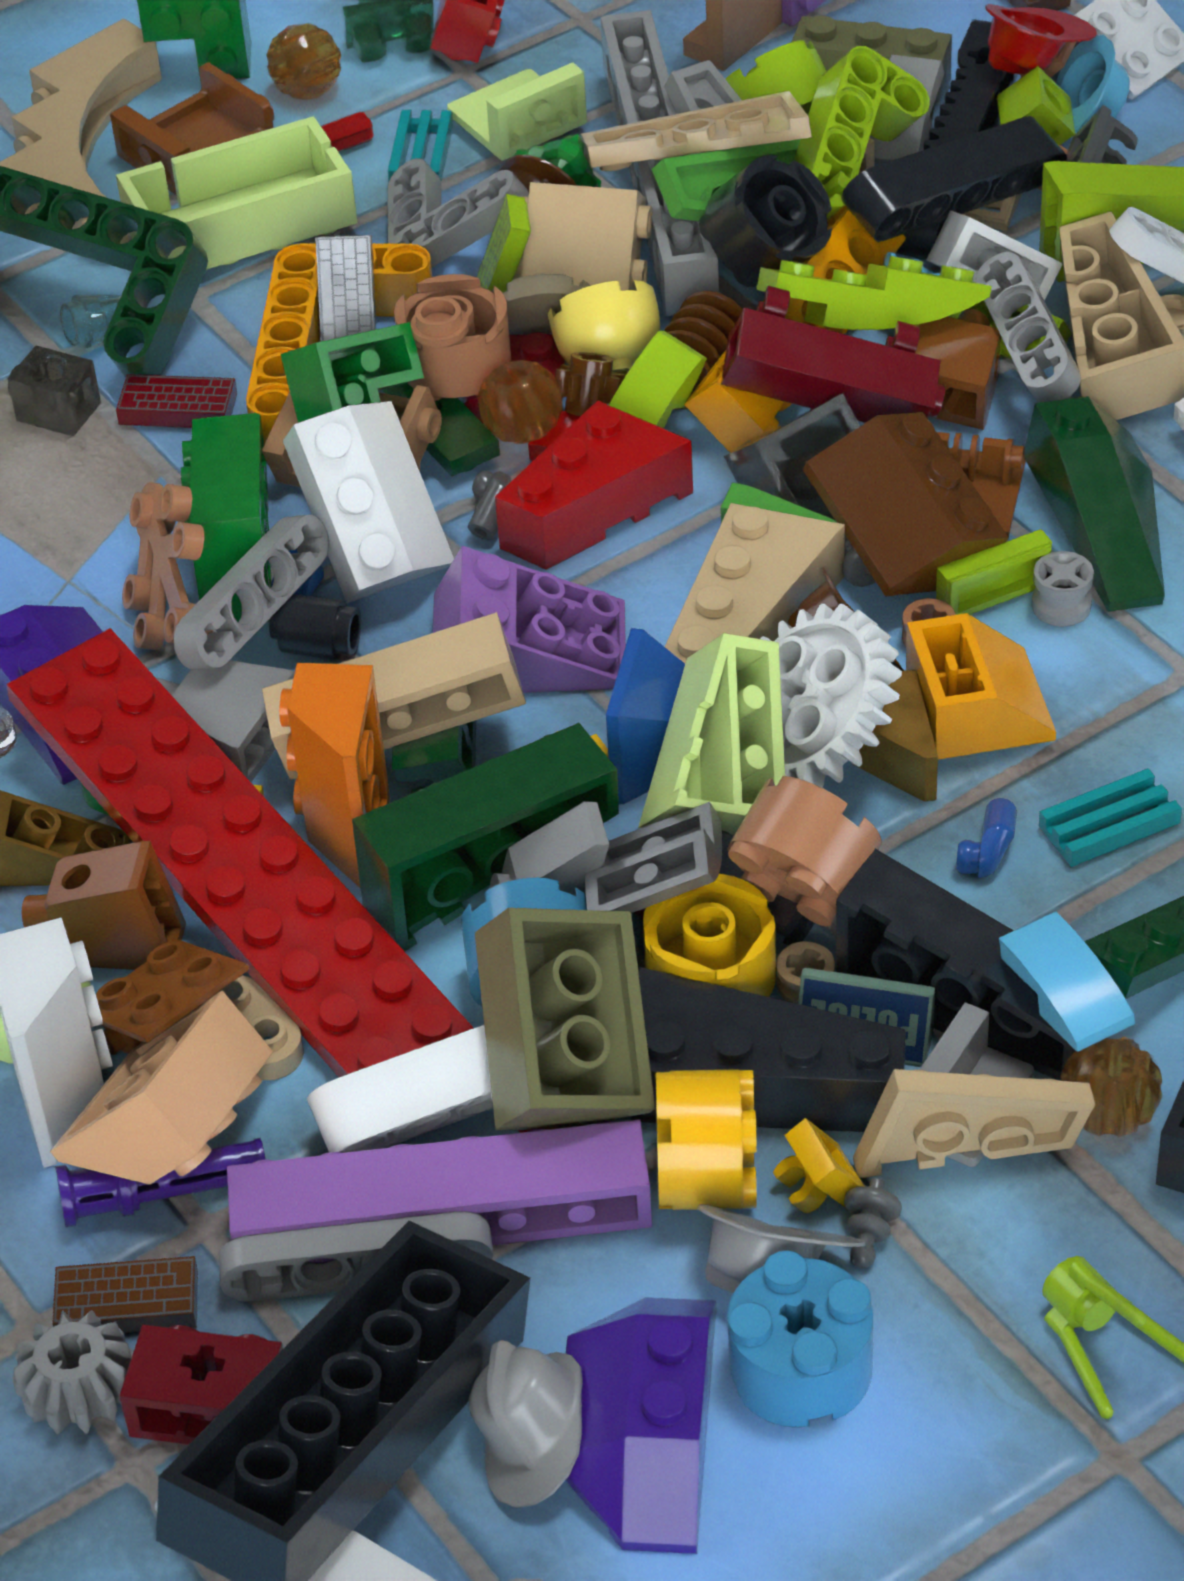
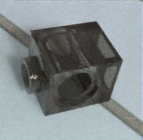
(54, 390)

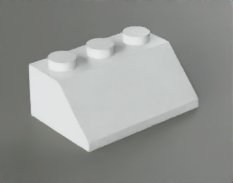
(369, 498)
(50, 1028)

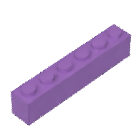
(521, 1183)

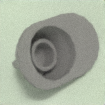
(744, 1243)
(529, 1421)

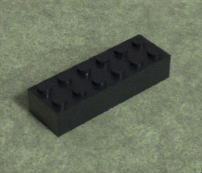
(340, 1411)

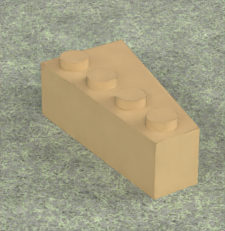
(756, 576)

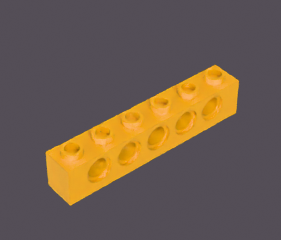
(742, 416)

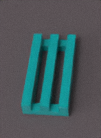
(422, 126)
(1103, 811)

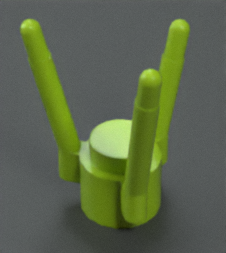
(1088, 1301)

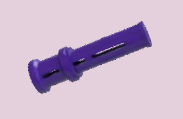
(95, 1193)

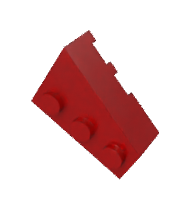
(588, 481)

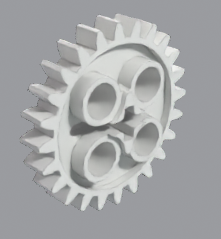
(832, 689)

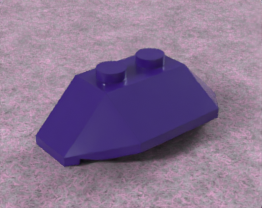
(30, 639)
(645, 1420)

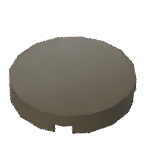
(532, 297)

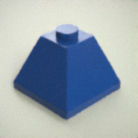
(640, 711)

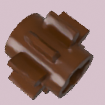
(586, 381)

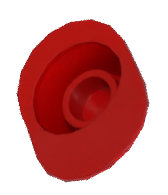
(1031, 36)

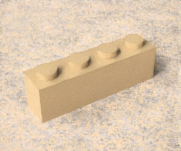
(430, 683)

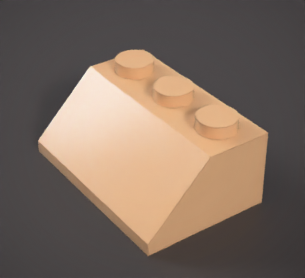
(169, 1097)

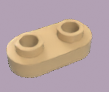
(268, 1020)

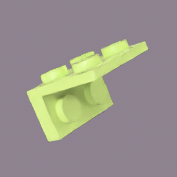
(523, 109)

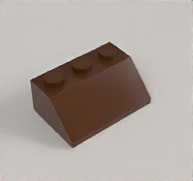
(902, 501)

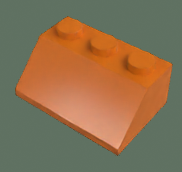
(335, 753)

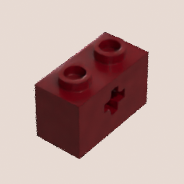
(187, 1379)

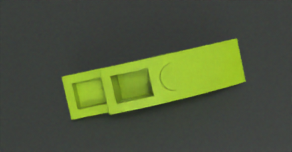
(879, 297)

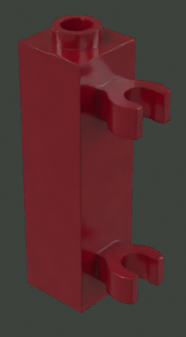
(815, 364)

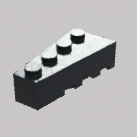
(800, 1056)

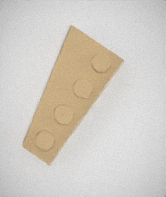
(698, 131)

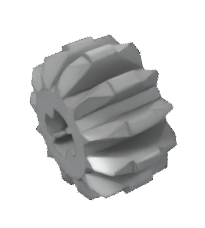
(72, 1372)

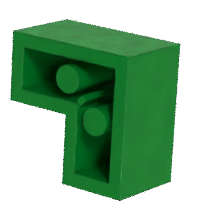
(216, 26)
(350, 369)

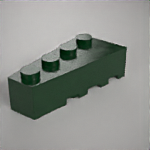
(451, 837)

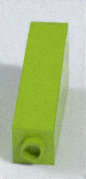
(1090, 189)

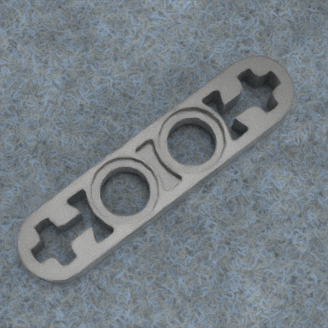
(1027, 327)
(258, 602)
(276, 1264)

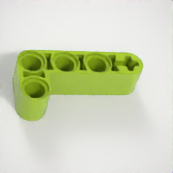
(852, 101)

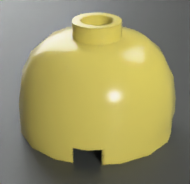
(606, 322)

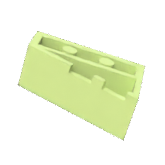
(721, 733)

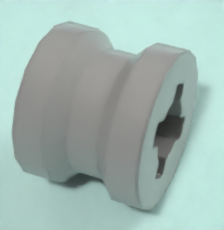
(1062, 588)

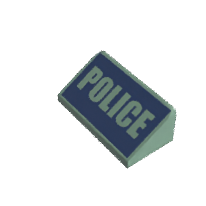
(878, 1001)

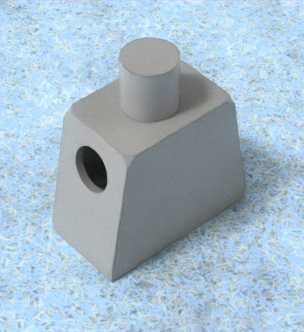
(232, 709)

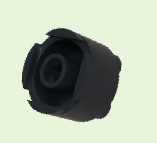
(767, 217)

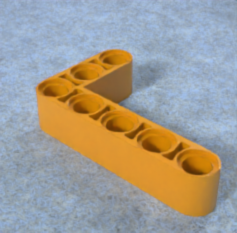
(293, 313)

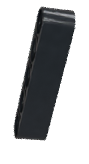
(951, 177)

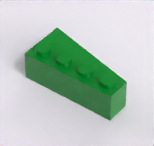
(228, 494)

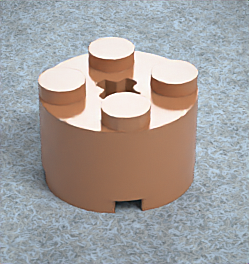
(463, 366)
(801, 846)

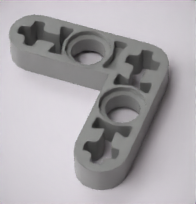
(444, 229)

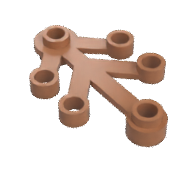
(158, 573)

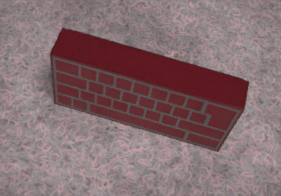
(174, 400)

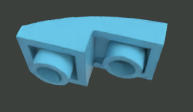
(1070, 981)

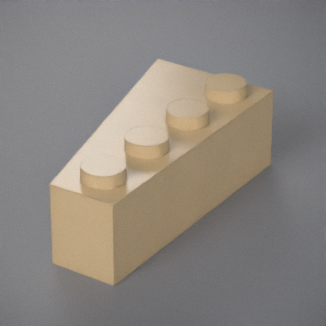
(1119, 325)

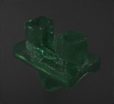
(378, 21)

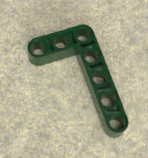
(100, 240)

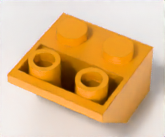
(976, 687)

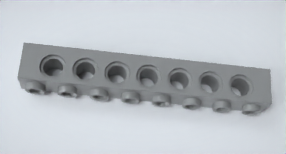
(636, 84)

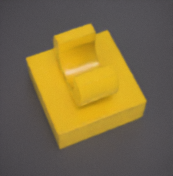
(822, 1165)

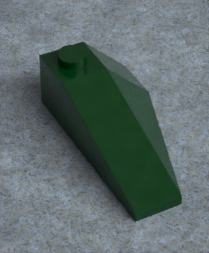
(1100, 497)

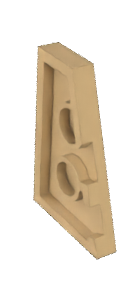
(951, 1113)

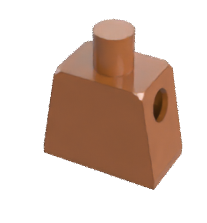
(967, 366)
(112, 903)

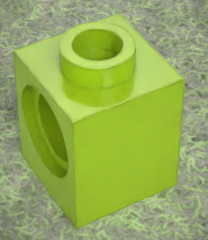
(1042, 99)

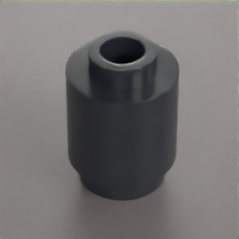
(316, 627)

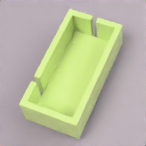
(251, 191)

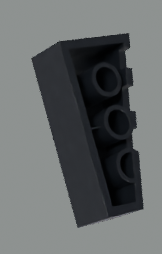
(917, 933)

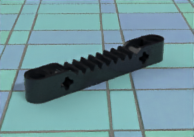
(967, 110)

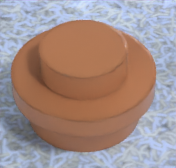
(439, 322)

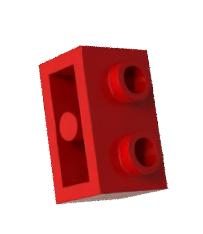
(465, 27)

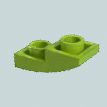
(659, 380)

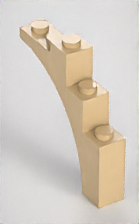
(74, 104)

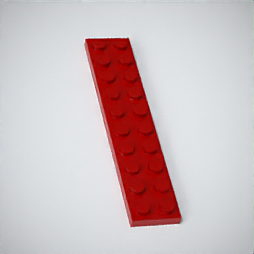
(233, 857)

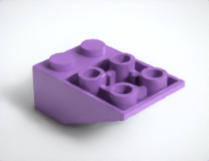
(555, 628)

